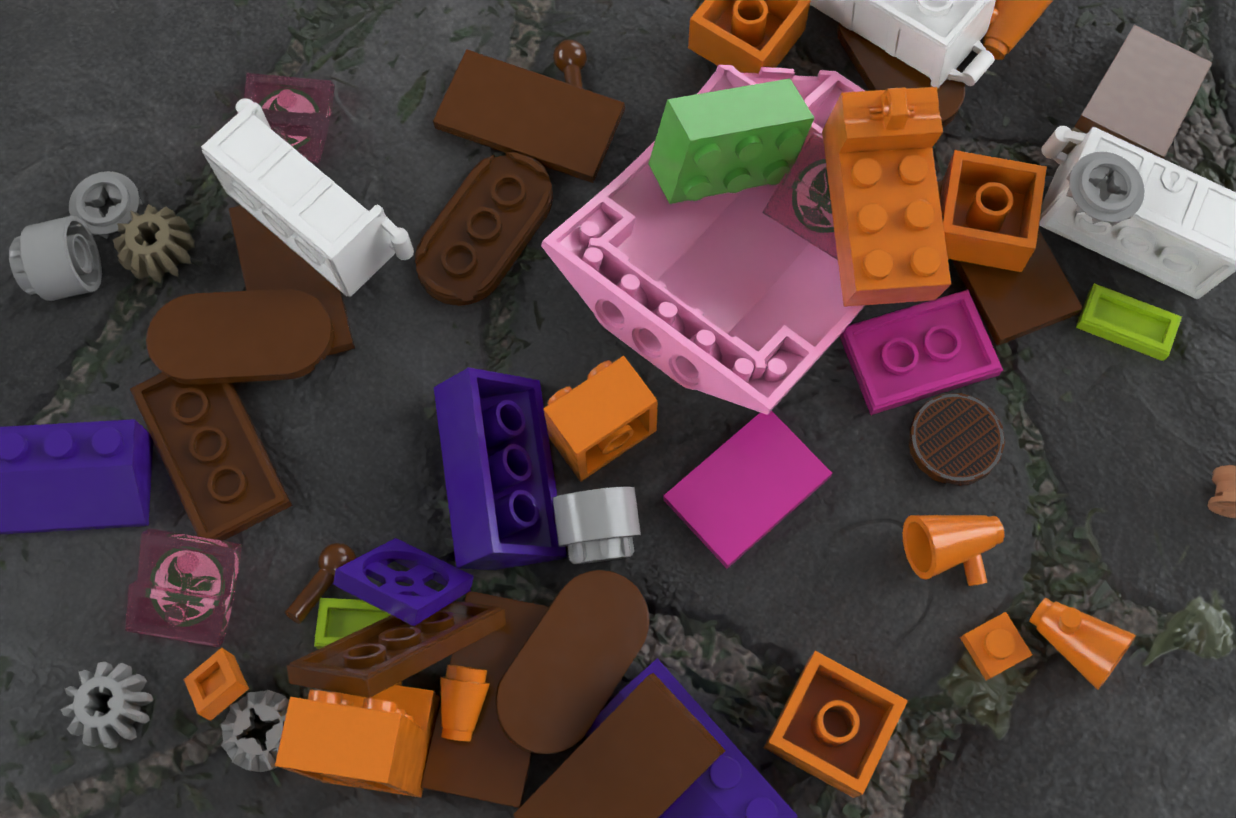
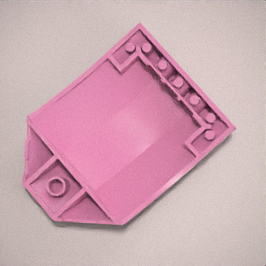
(713, 281)

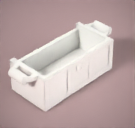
(922, 33)
(302, 202)
(1177, 235)

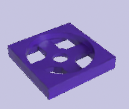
(407, 603)

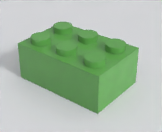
(729, 140)

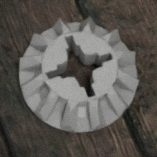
(1122, 182)
(92, 194)
(249, 752)

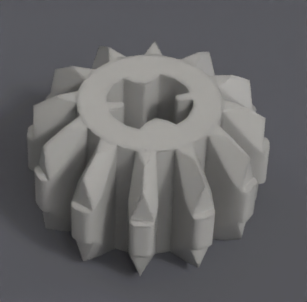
(90, 704)

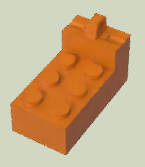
(886, 196)
(361, 740)

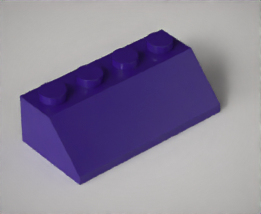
(497, 470)
(74, 476)
(729, 785)

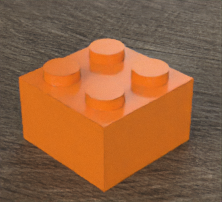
(747, 31)
(991, 210)
(601, 417)
(836, 725)

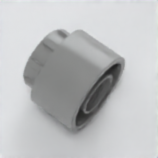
(56, 259)
(597, 524)

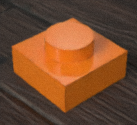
(996, 646)
(216, 684)

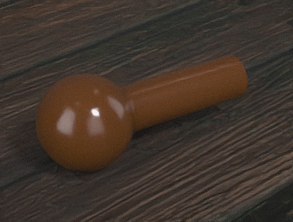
(570, 59)
(330, 559)

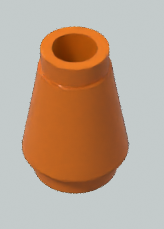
(461, 701)

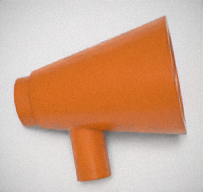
(1010, 23)
(946, 541)
(1083, 640)

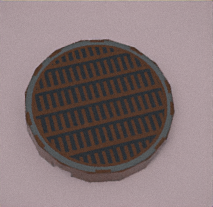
(956, 439)

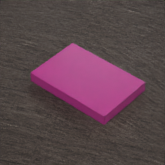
(920, 352)
(747, 487)

